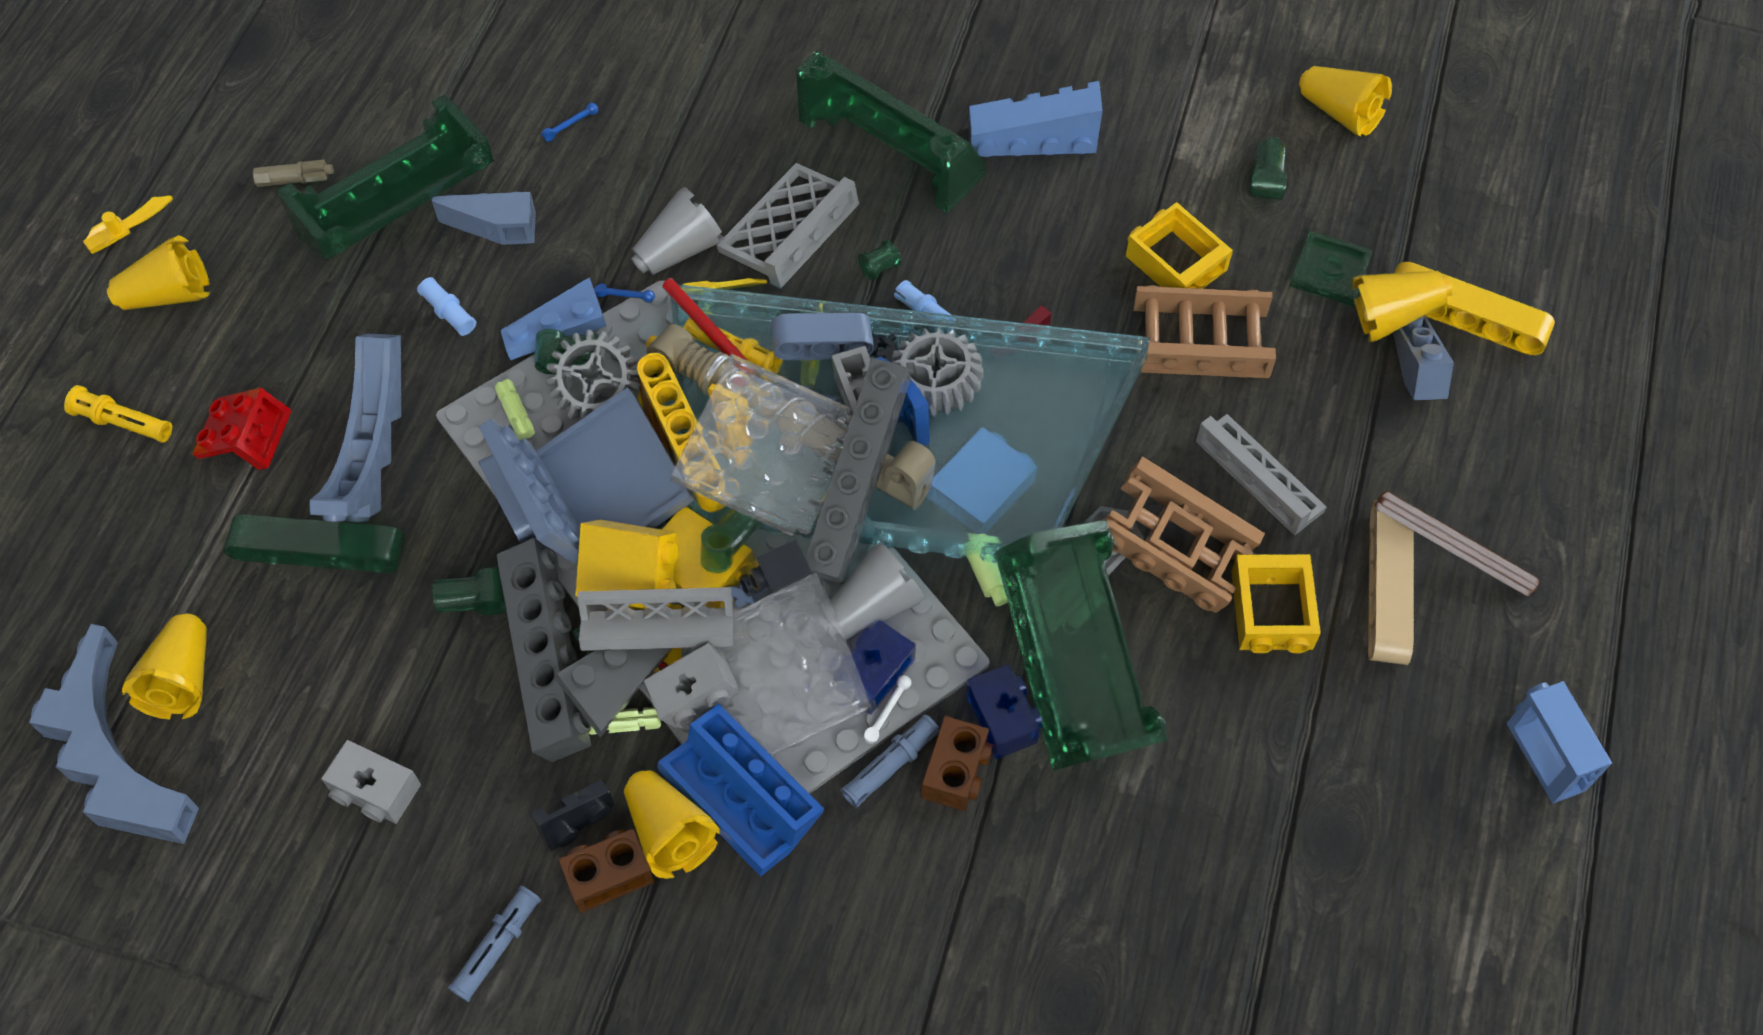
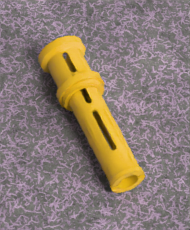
(749, 347)
(105, 410)

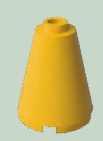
(1348, 96)
(161, 278)
(1397, 299)
(171, 670)
(668, 825)

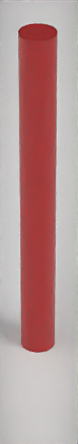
(701, 319)

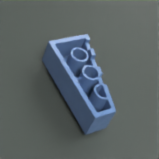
(1038, 124)

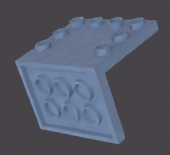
(595, 470)

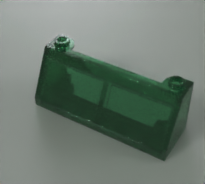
(834, 92)
(390, 185)
(1075, 645)

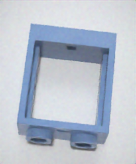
(1558, 741)

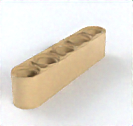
(1390, 590)

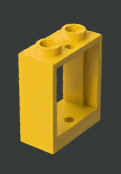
(1176, 219)
(1275, 570)

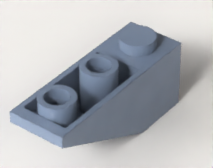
(495, 216)
(1423, 361)

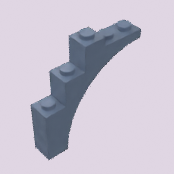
(376, 402)
(90, 756)

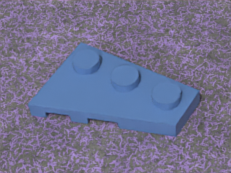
(569, 313)

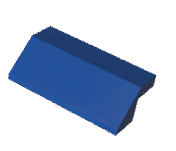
(741, 789)

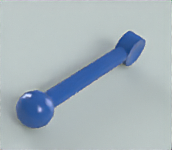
(549, 134)
(601, 290)

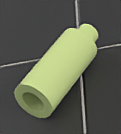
(988, 578)

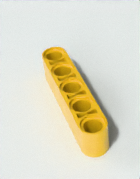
(1491, 315)
(671, 417)

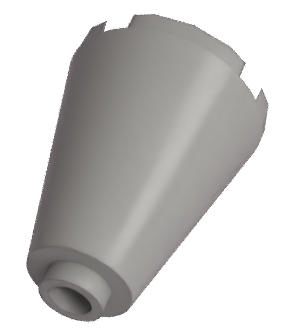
(676, 234)
(874, 592)

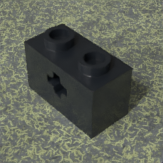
(774, 571)

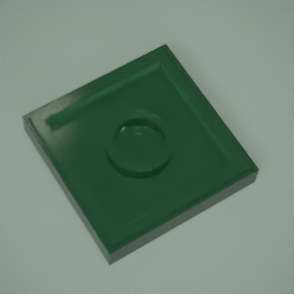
(1329, 266)

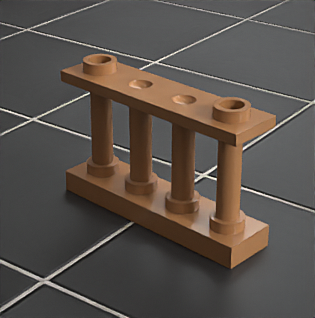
(1205, 359)

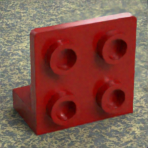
(244, 424)

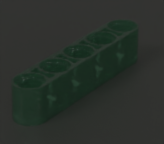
(314, 543)

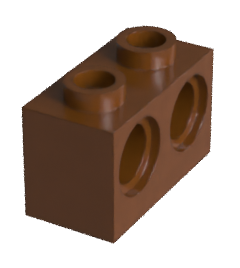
(949, 762)
(610, 880)

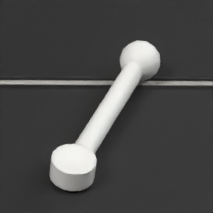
(872, 733)

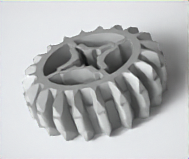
(596, 360)
(958, 371)

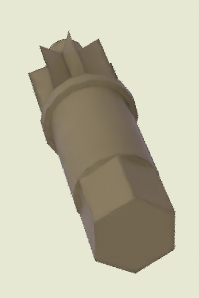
(292, 173)

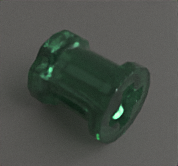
(879, 259)

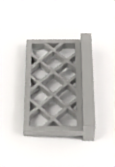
(808, 231)

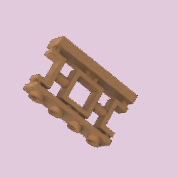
(1192, 513)

